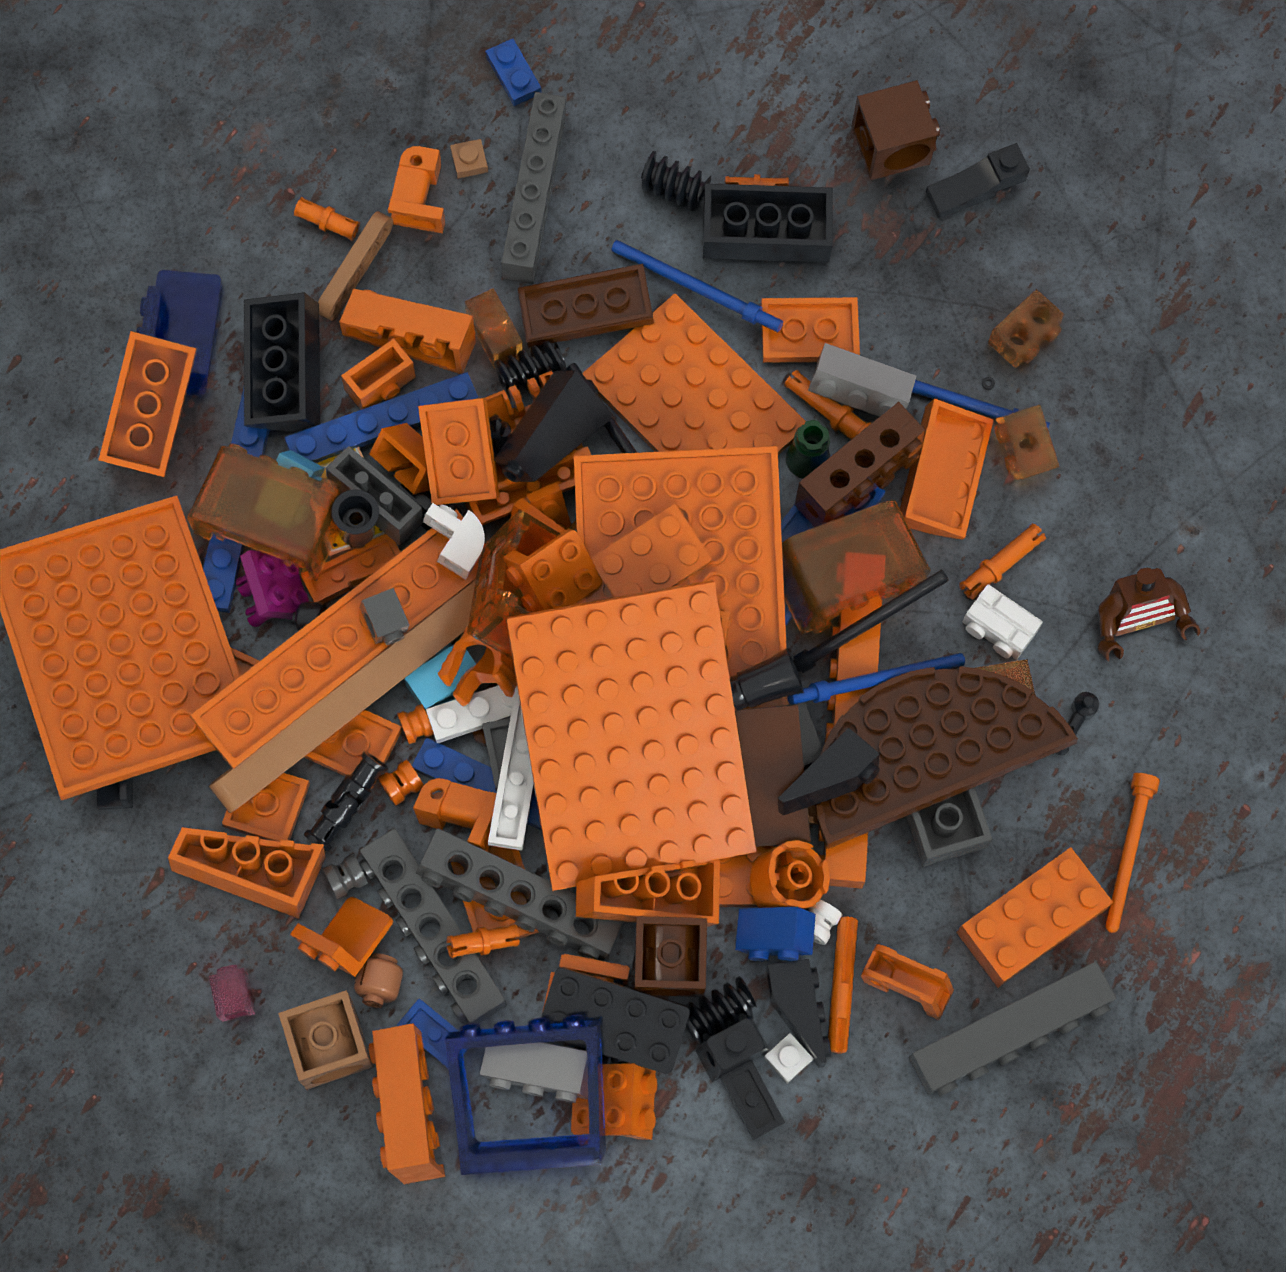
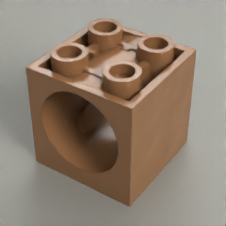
(325, 1040)

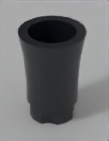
(355, 508)
(766, 681)

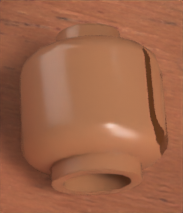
(379, 980)

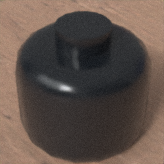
(306, 613)

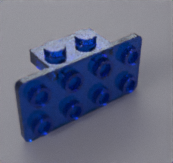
(184, 312)

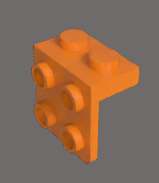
(553, 574)
(348, 937)
(627, 1103)

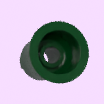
(808, 449)

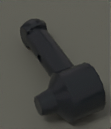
(1083, 708)

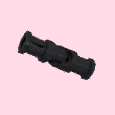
(338, 810)

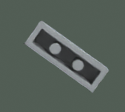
(860, 381)
(538, 1069)

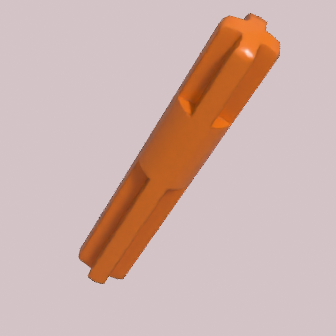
(842, 984)

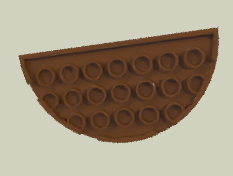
(937, 740)

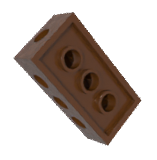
(860, 467)

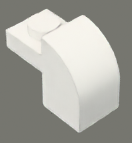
(464, 536)

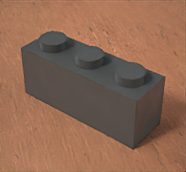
(397, 511)

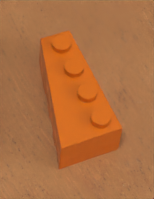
(421, 330)
(253, 868)
(655, 891)
(404, 1104)

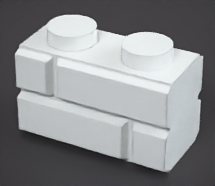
(1001, 623)

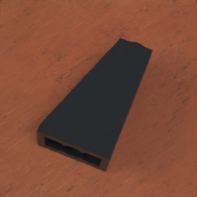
(552, 427)

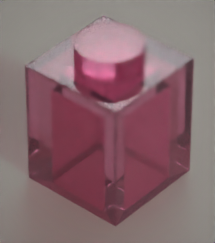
(231, 993)

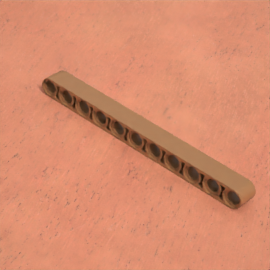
(344, 703)

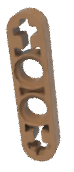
(354, 265)

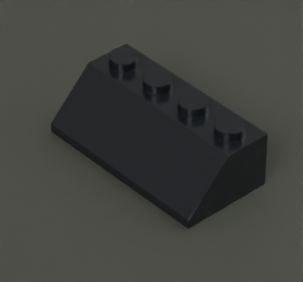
(281, 362)

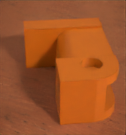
(412, 188)
(458, 806)
(914, 980)

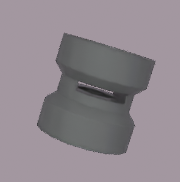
(345, 876)

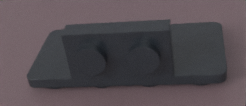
(632, 1022)

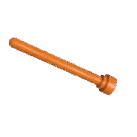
(1143, 789)

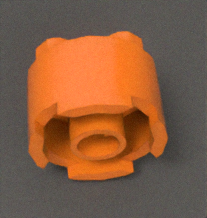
(789, 876)

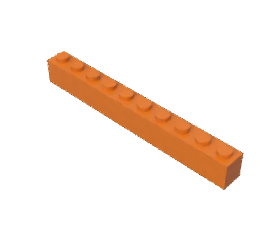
(853, 659)

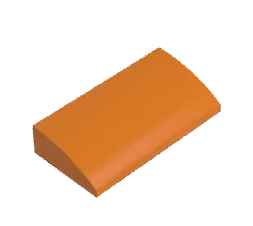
(947, 472)

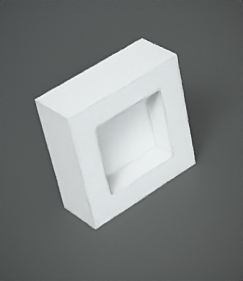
(788, 1058)

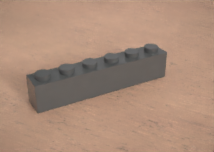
(1012, 1028)

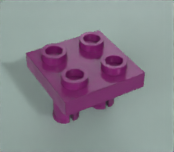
(274, 587)

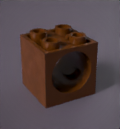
(895, 129)
(671, 956)

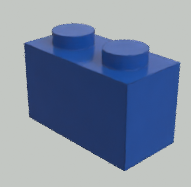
(775, 932)

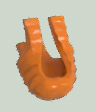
(491, 668)

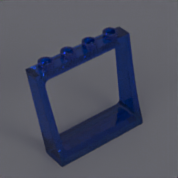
(530, 1153)

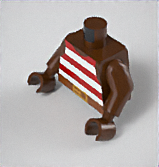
(1140, 603)

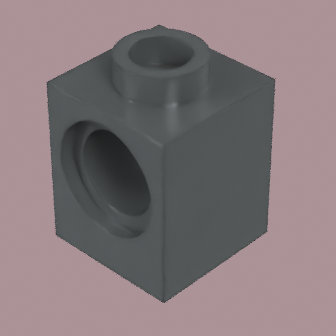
(385, 617)

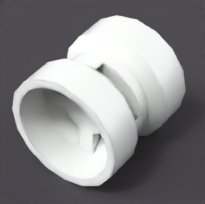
(825, 918)

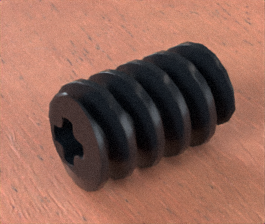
(673, 183)
(529, 366)
(720, 1010)

